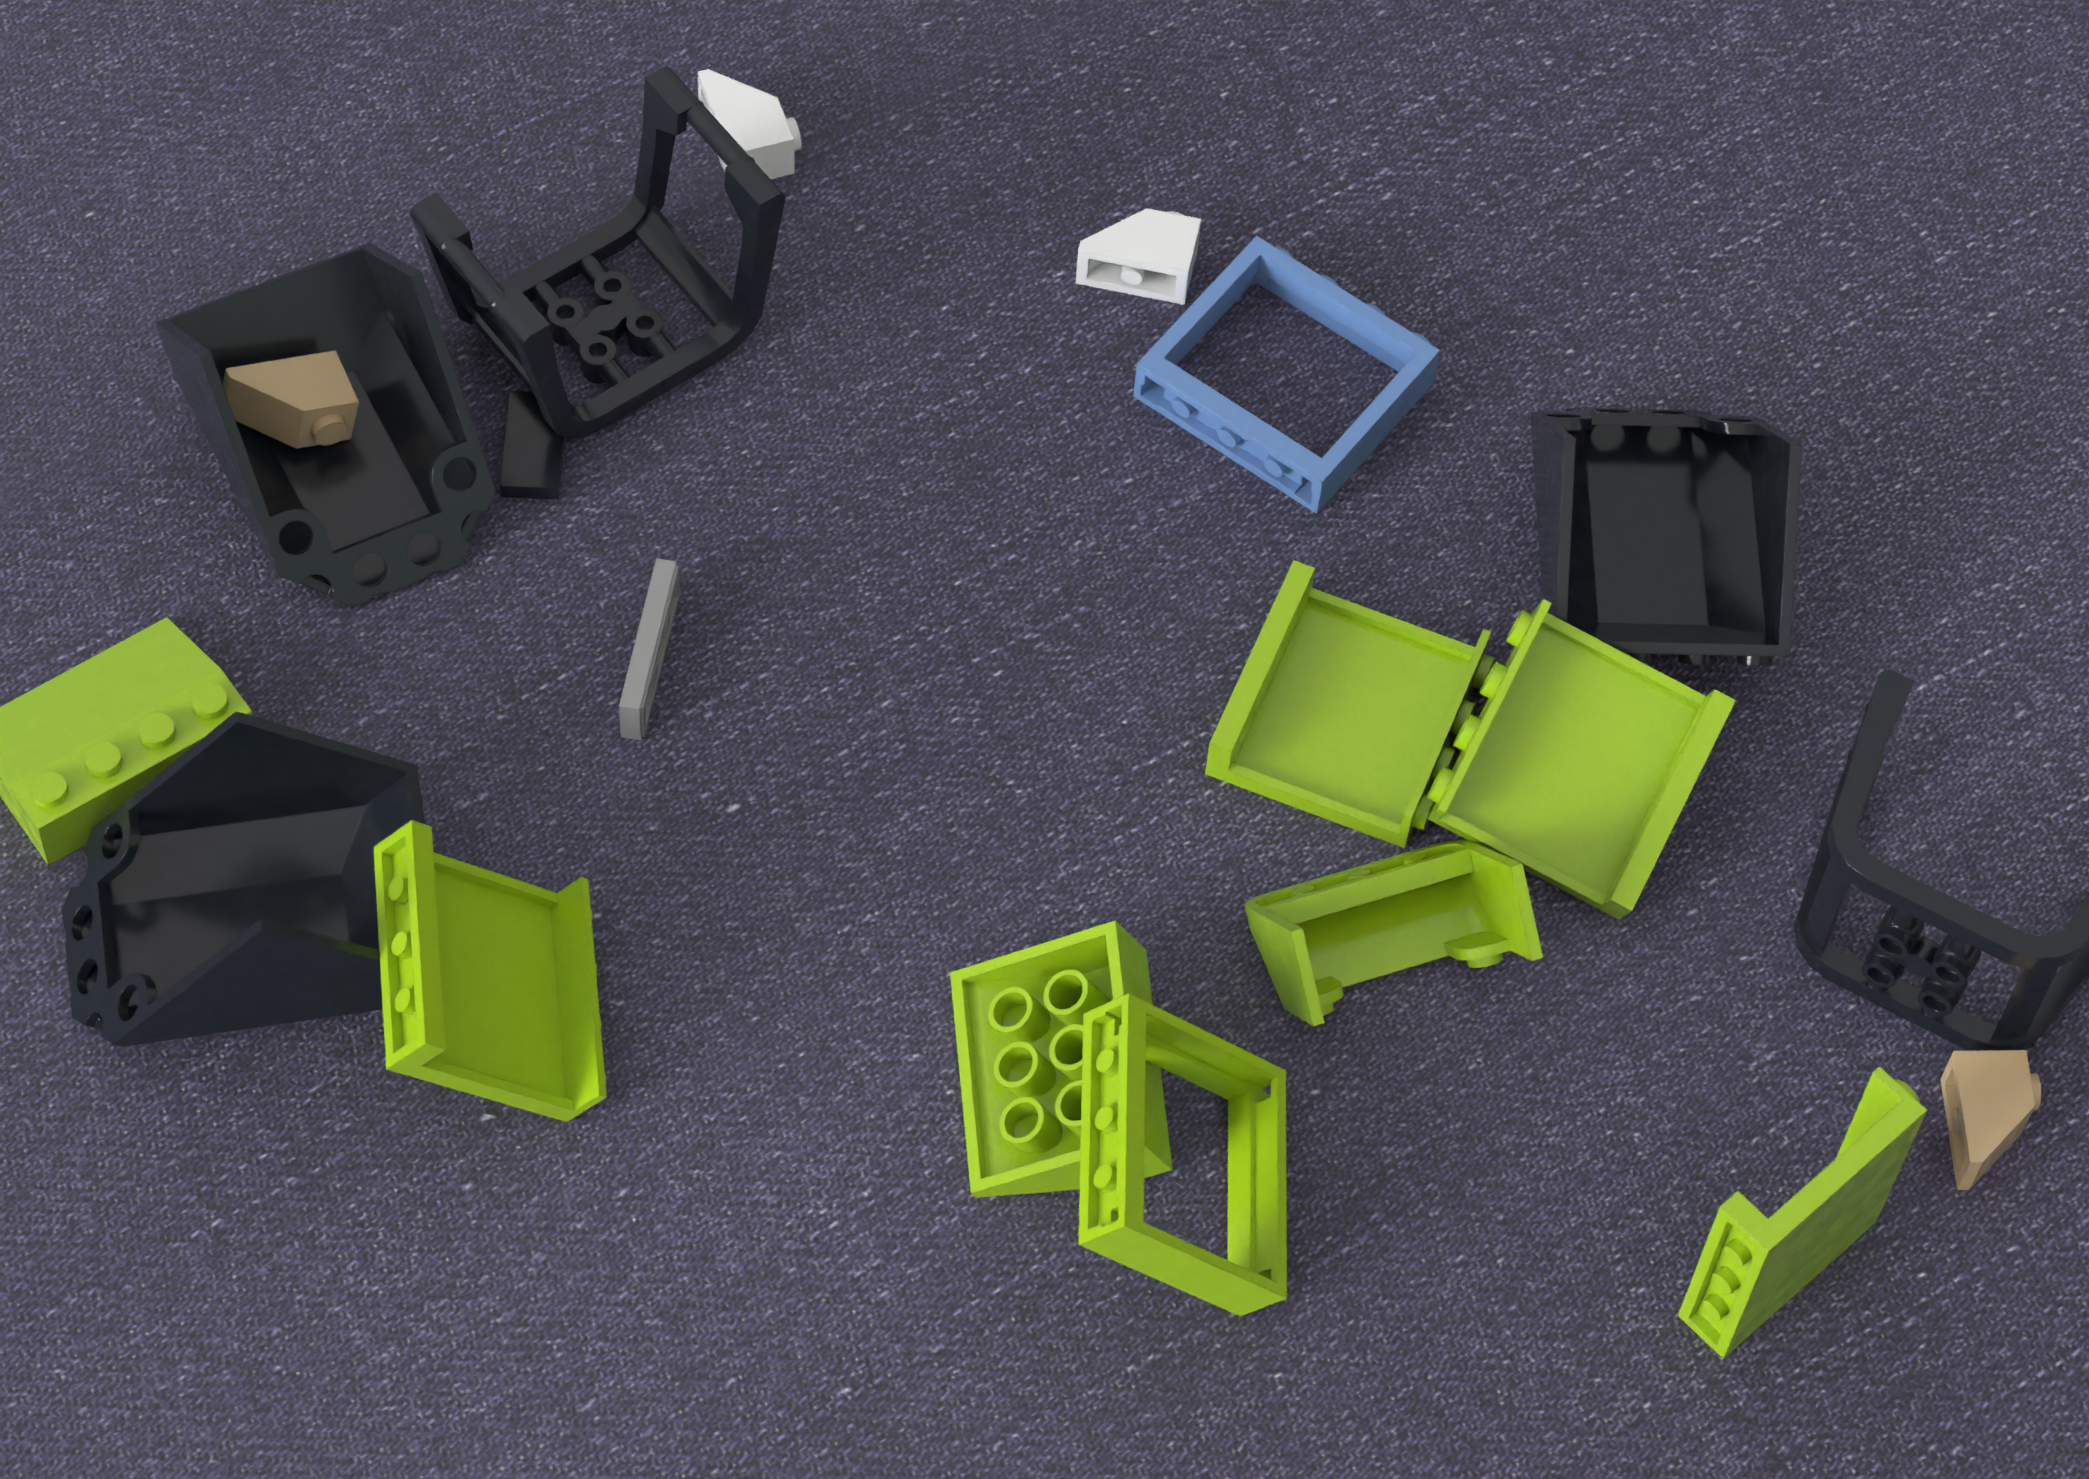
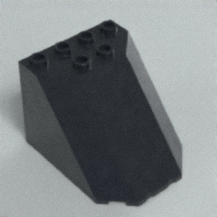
(410, 477)
(1669, 530)
(237, 888)

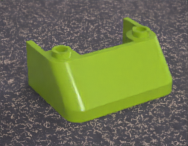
(1390, 918)

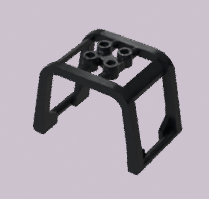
(525, 337)
(1898, 944)

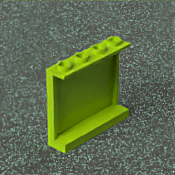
(1346, 711)
(1577, 761)
(487, 980)
(1762, 1262)

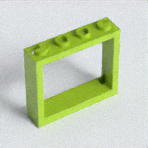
(1112, 1151)

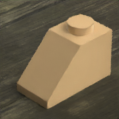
(294, 399)
(1986, 1107)

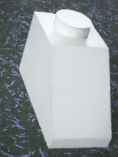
(753, 121)
(1142, 256)

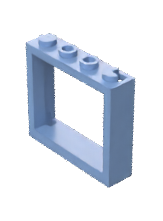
(1246, 437)

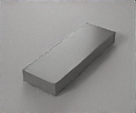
(649, 649)

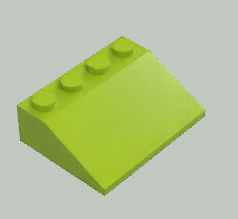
(106, 732)
(1024, 1053)

